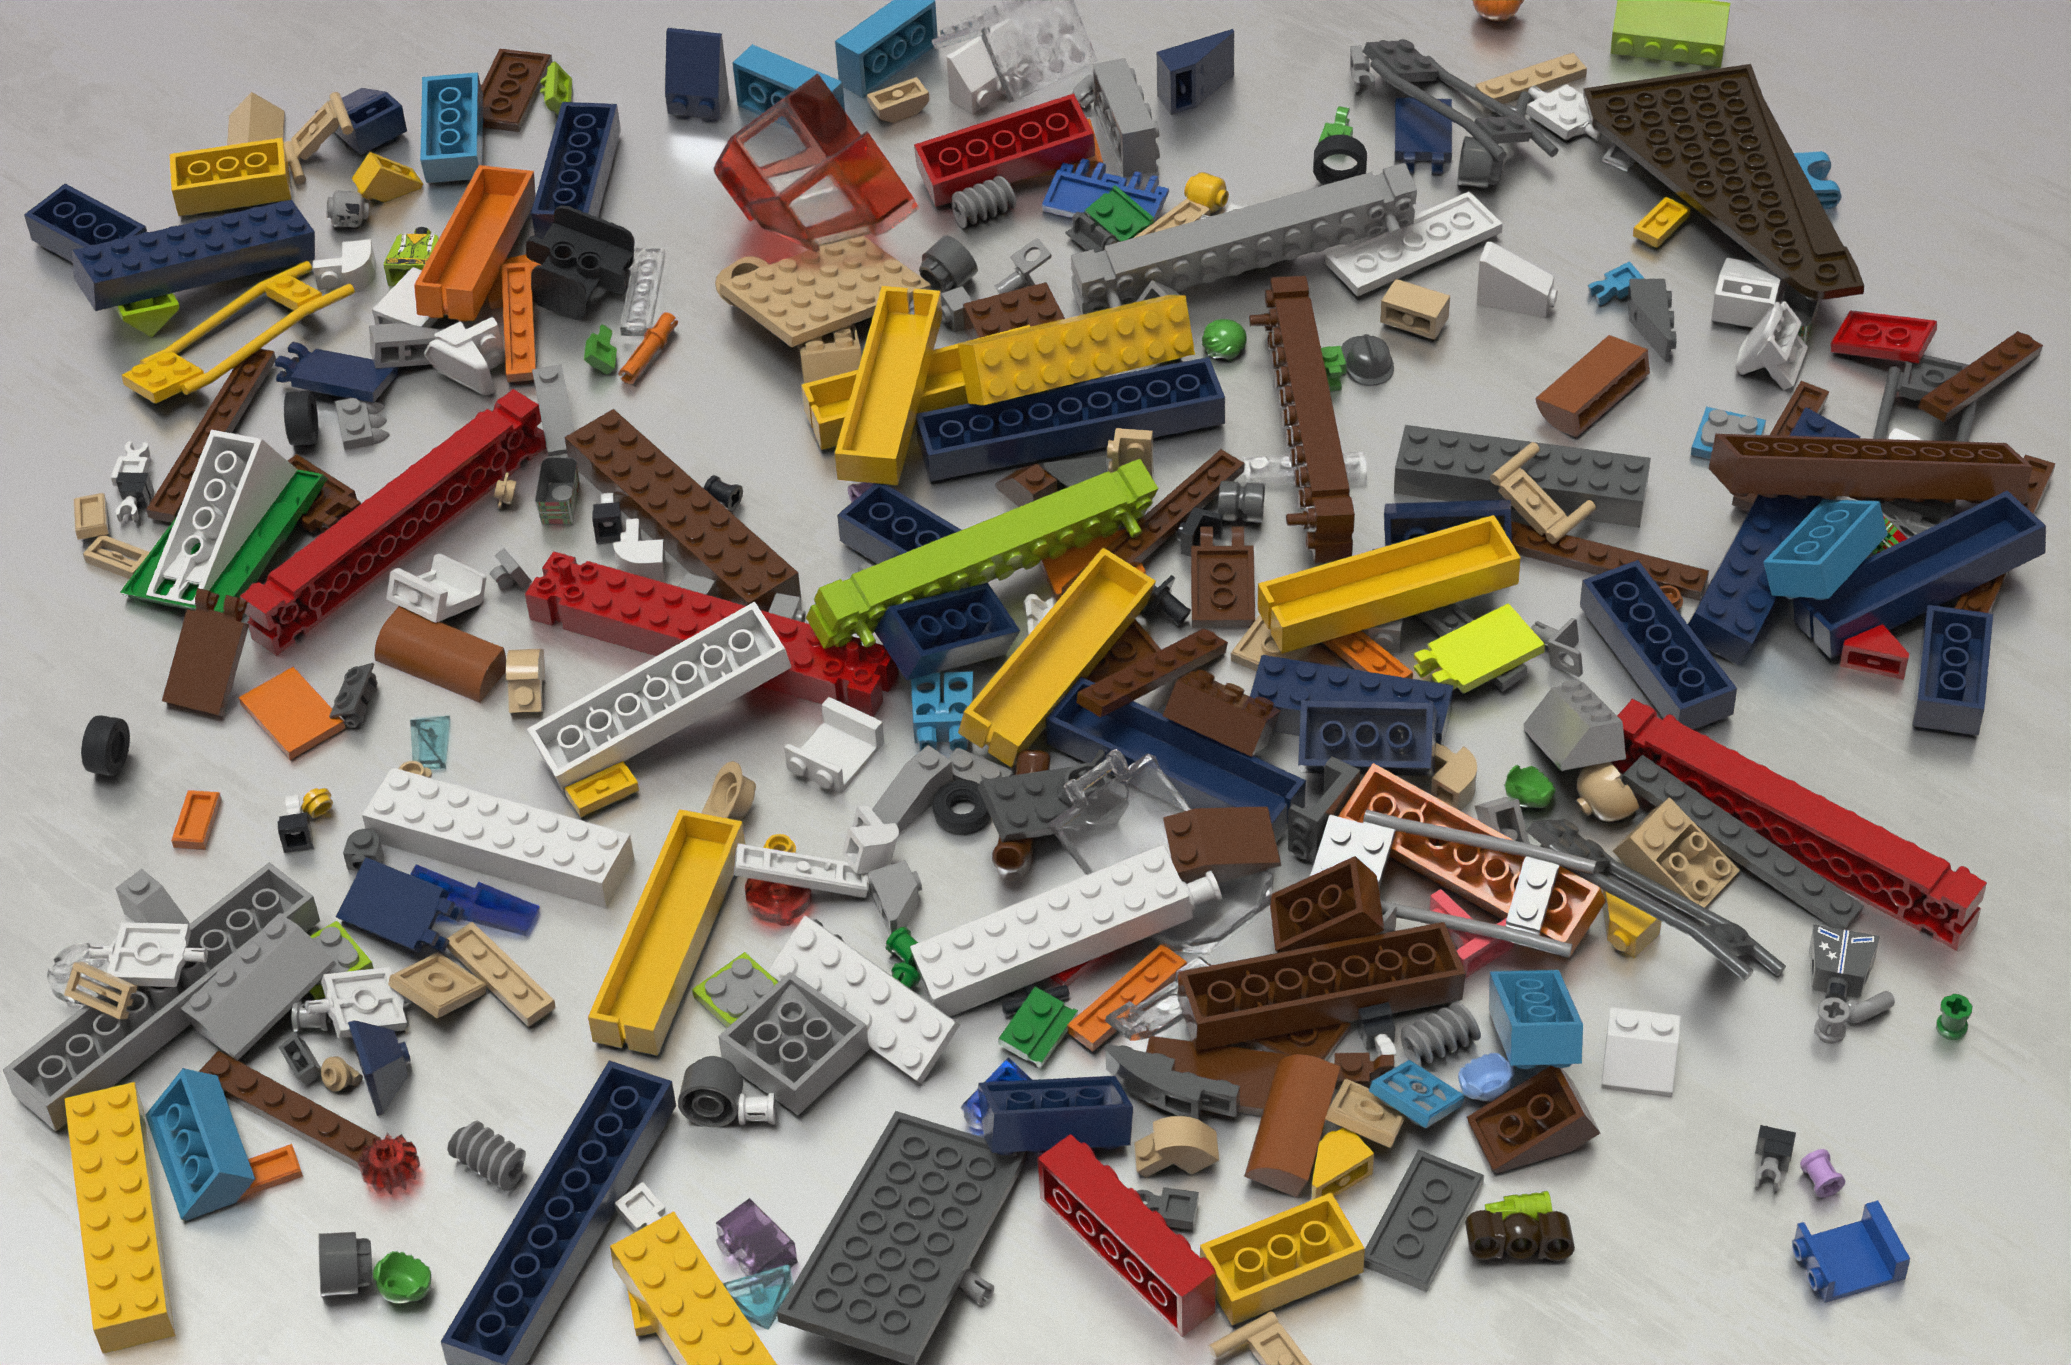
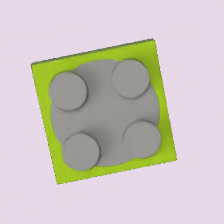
(342, 950)
(734, 988)

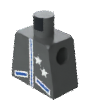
(1841, 961)

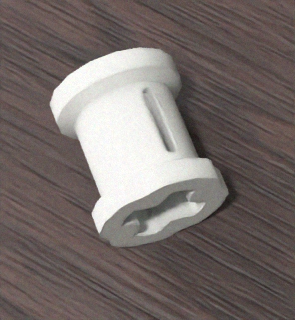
(1203, 890)
(757, 1108)

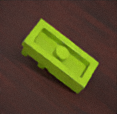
(556, 87)

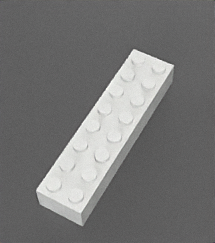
(660, 696)
(499, 837)
(1052, 932)

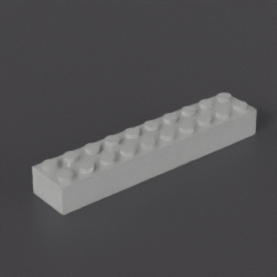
(99, 1050)

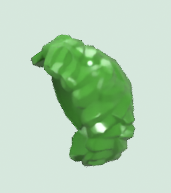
(1224, 339)
(1529, 787)
(402, 1278)

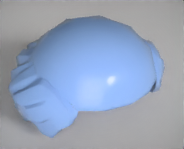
(1486, 1077)

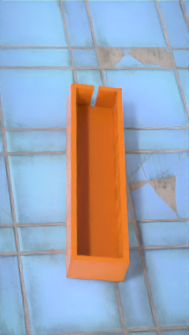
(475, 243)

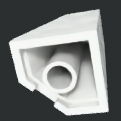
(1513, 283)

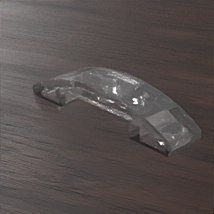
(1152, 1014)

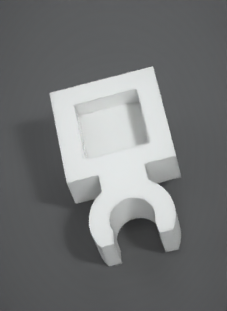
(134, 462)
(640, 1207)

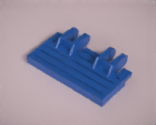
(1076, 192)

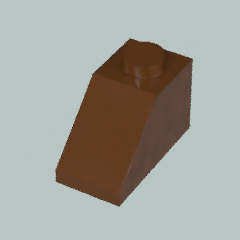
(1027, 485)

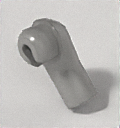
(1082, 91)
(1869, 1007)

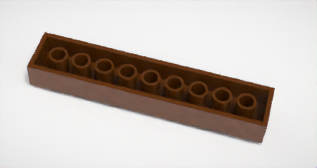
(1867, 468)
(679, 512)

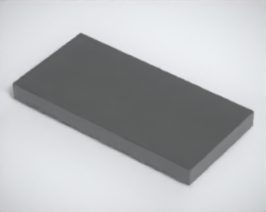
(1422, 1220)

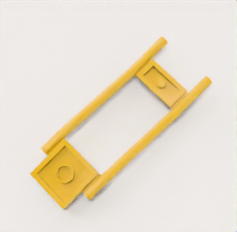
(168, 374)

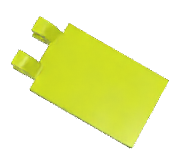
(1480, 650)

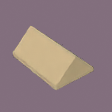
(255, 121)

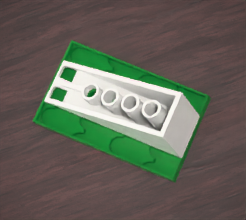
(228, 525)

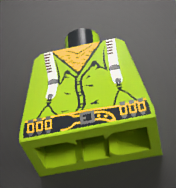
(408, 252)

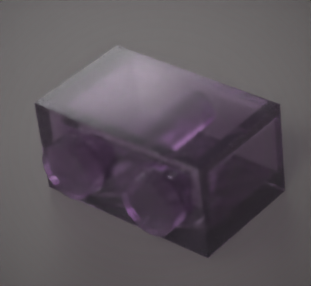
(754, 1240)

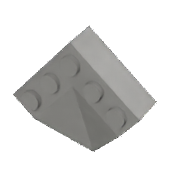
(794, 1042)

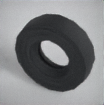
(955, 822)

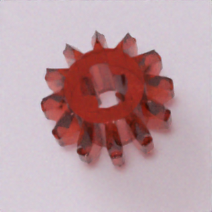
(389, 1163)

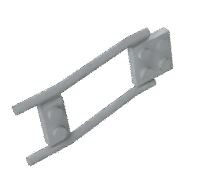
(1372, 845)

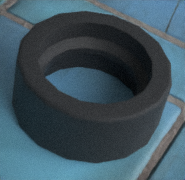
(1339, 145)

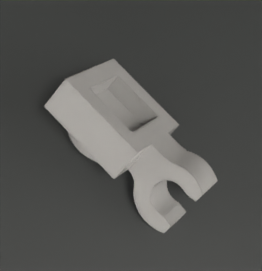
(1360, 68)

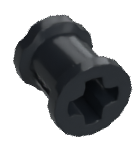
(724, 493)

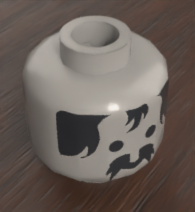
(347, 209)

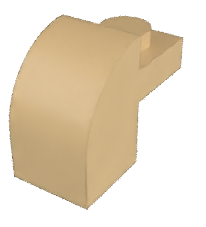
(525, 676)
(1454, 776)
(1177, 1141)

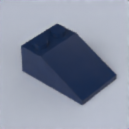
(695, 74)

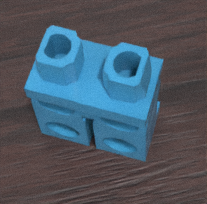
(938, 720)

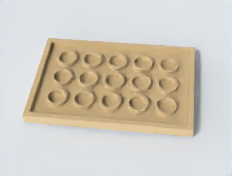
(820, 290)

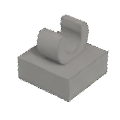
(509, 571)

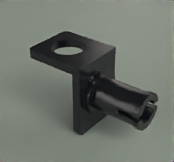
(1169, 604)

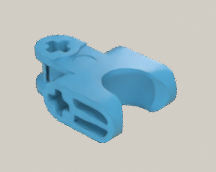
(1816, 167)

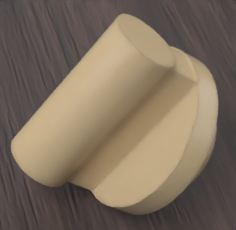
(338, 1074)

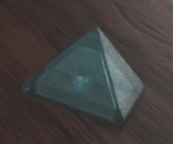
(430, 740)
(761, 1294)

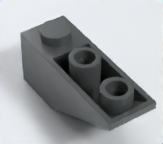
(1650, 314)

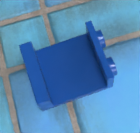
(1852, 1255)

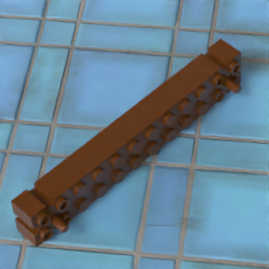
(1310, 420)

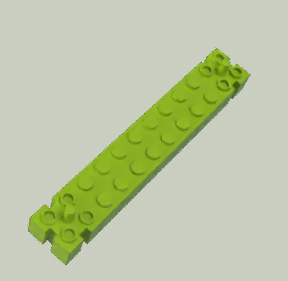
(984, 552)

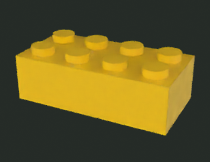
(230, 176)
(1283, 1258)

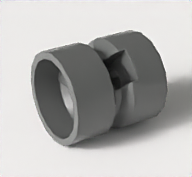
(1241, 501)

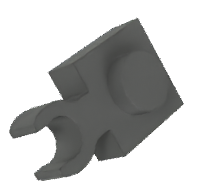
(1175, 1205)

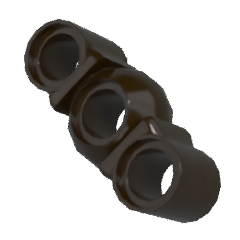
(1519, 1235)

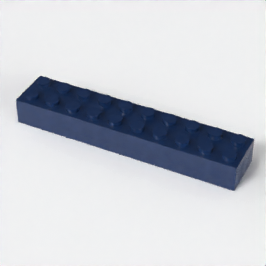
(1069, 418)
(1739, 590)
(560, 1220)

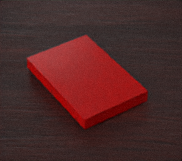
(1884, 336)

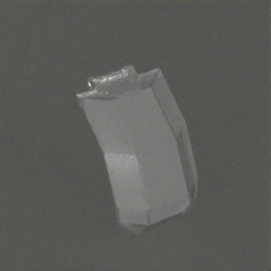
(1128, 820)

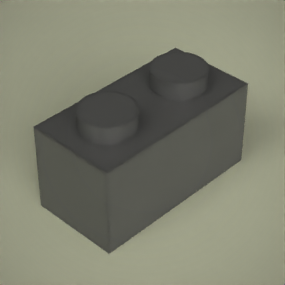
(300, 1060)

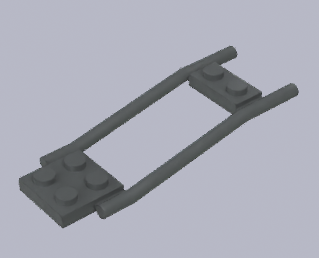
(1401, 63)
(1914, 384)
(1719, 937)

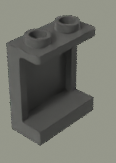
(1308, 827)

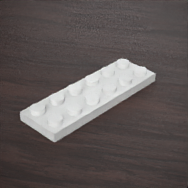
(1432, 237)
(897, 1019)

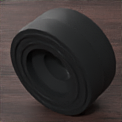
(301, 418)
(105, 745)

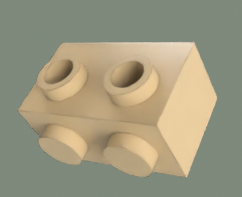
(1415, 309)

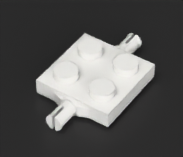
(1562, 112)
(149, 953)
(360, 997)

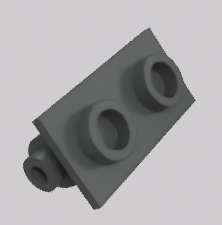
(1088, 234)
(357, 685)

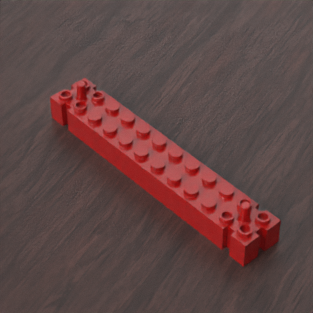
(393, 522)
(658, 616)
(1813, 830)

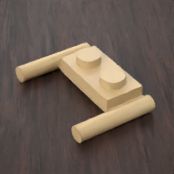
(315, 132)
(1532, 501)
(1266, 1341)

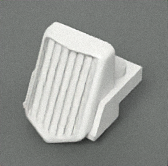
(1774, 345)
(468, 354)

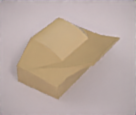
(899, 100)

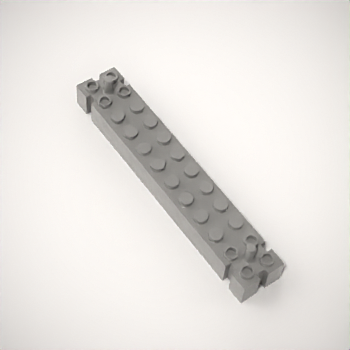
(1245, 238)

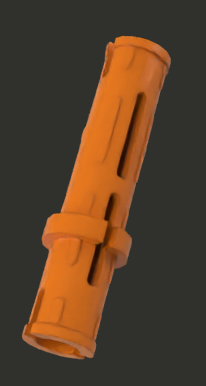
(653, 340)

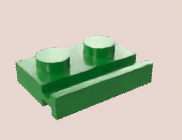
(1119, 215)
(1037, 1027)

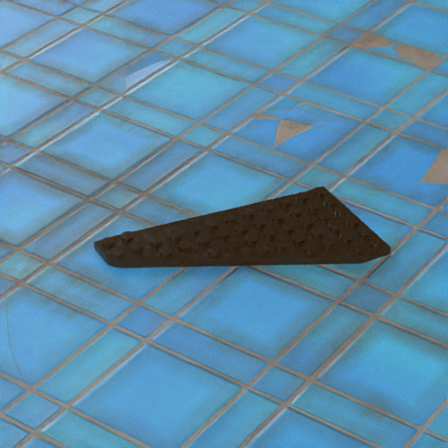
(1730, 161)

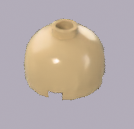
(1605, 794)

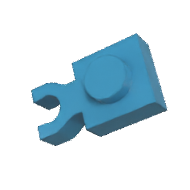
(1615, 283)

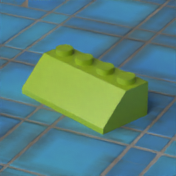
(1671, 30)

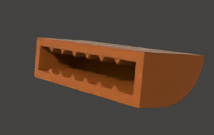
(1593, 385)
(440, 654)
(1292, 1123)

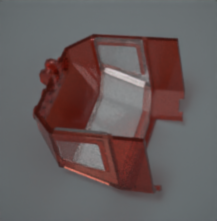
(812, 172)

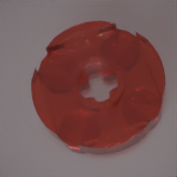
(773, 908)

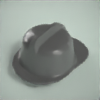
(1368, 359)

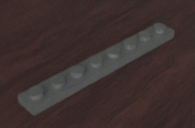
(1746, 845)

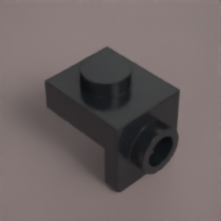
(1190, 531)

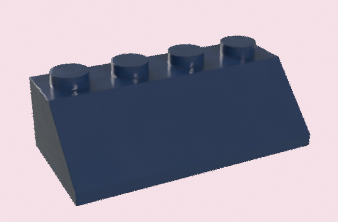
(1414, 520)
(1045, 1111)

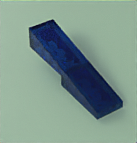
(484, 903)

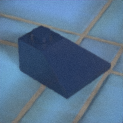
(381, 1062)

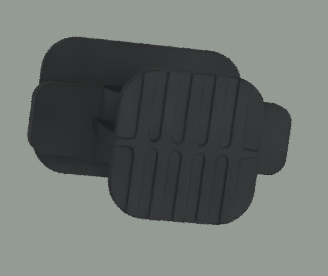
(576, 258)

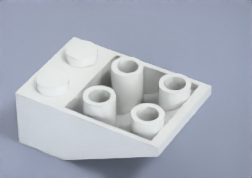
(1744, 292)

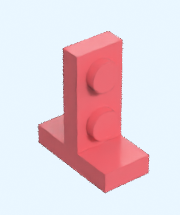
(1474, 950)

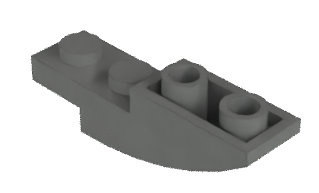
(1158, 1083)

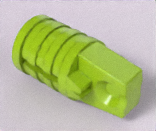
(1523, 1203)

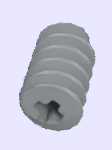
(981, 199)
(1439, 1030)
(488, 1154)

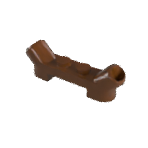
(1015, 857)

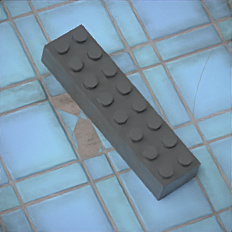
(1460, 466)

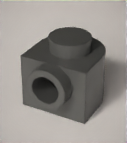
(360, 845)

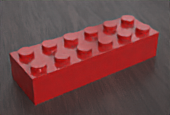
(1005, 147)
(1127, 1234)

